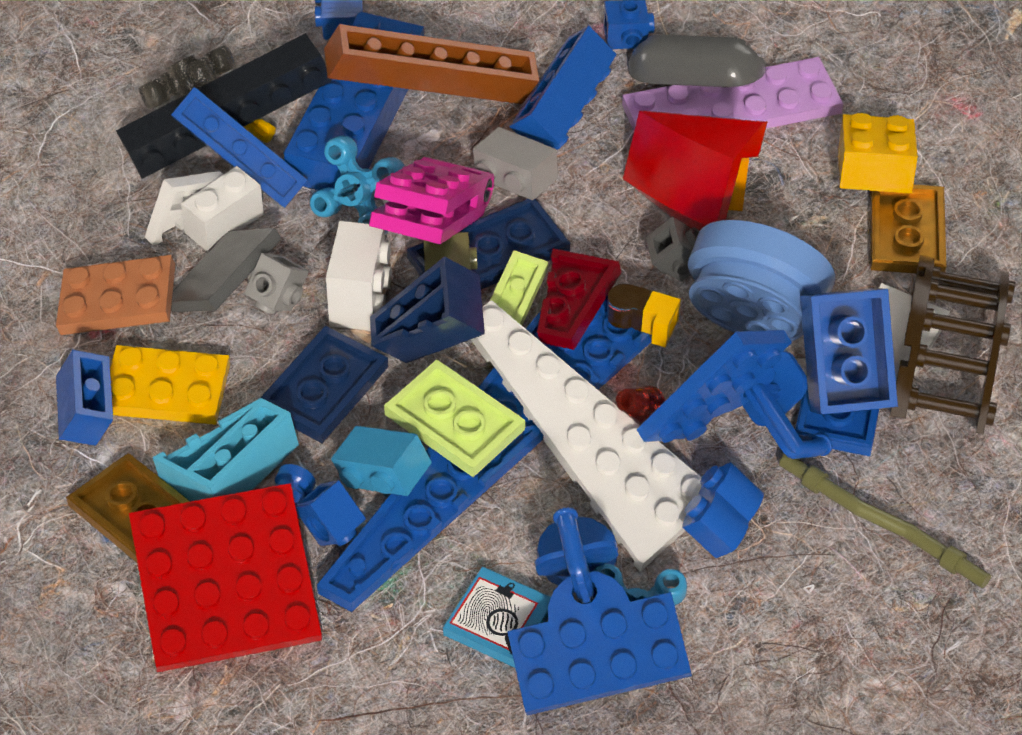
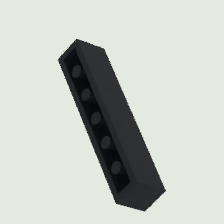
(242, 93)

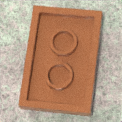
(116, 295)

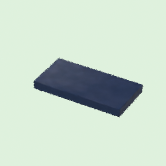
(518, 228)

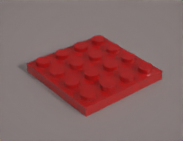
(224, 577)

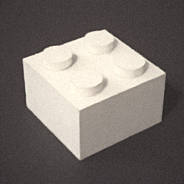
(357, 275)

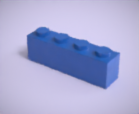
(565, 89)

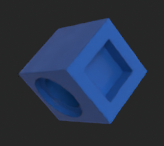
(330, 514)

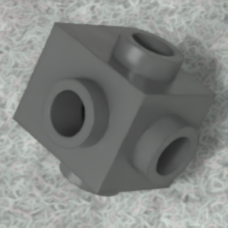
(671, 247)

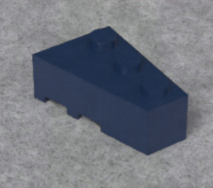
(430, 313)

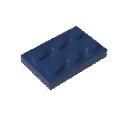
(326, 382)

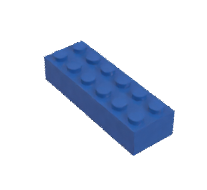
(348, 110)

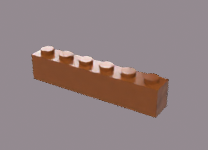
(430, 64)

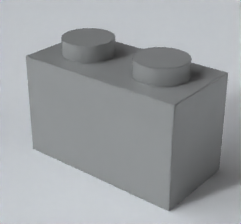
(517, 162)

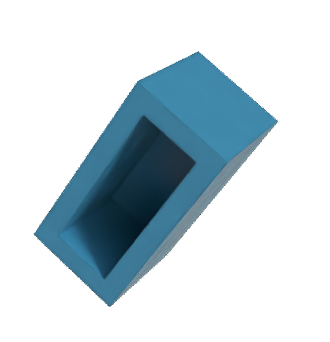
(381, 460)

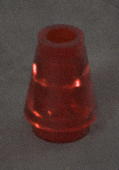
(640, 401)

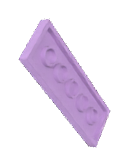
(782, 97)

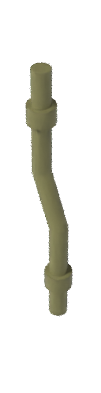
(949, 557)

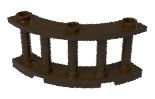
(937, 285)

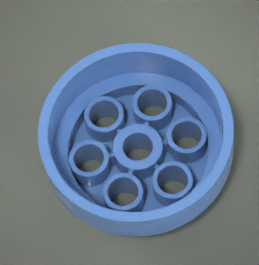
(754, 276)

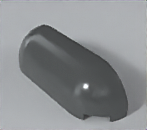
(695, 61)

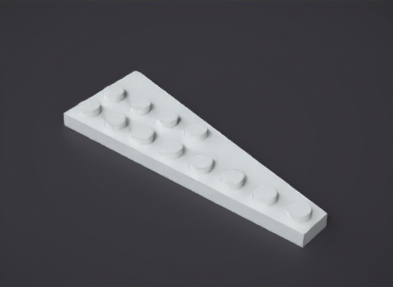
(629, 481)

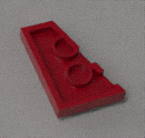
(574, 296)

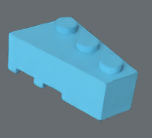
(231, 456)

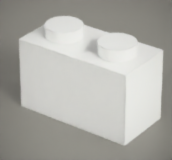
(222, 207)

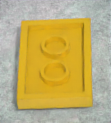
(168, 384)

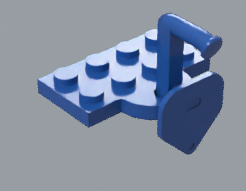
(743, 372)
(600, 641)

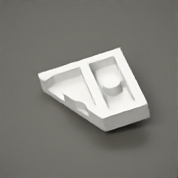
(172, 193)

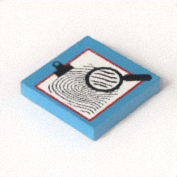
(490, 610)

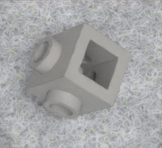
(276, 283)

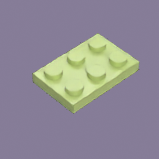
(454, 418)

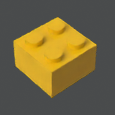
(877, 153)

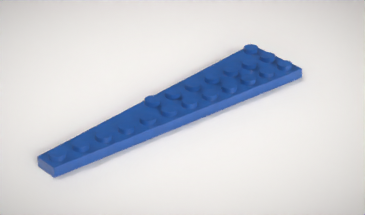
(444, 491)

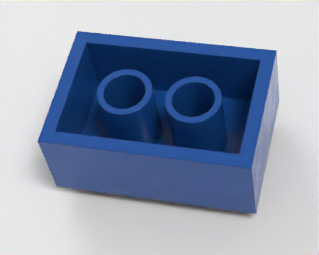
(849, 351)

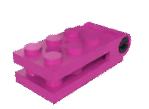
(432, 199)

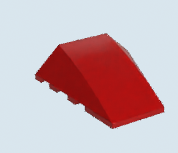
(690, 162)

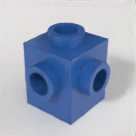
(627, 23)

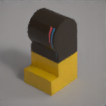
(644, 311)

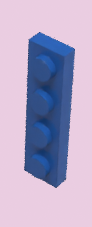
(238, 147)

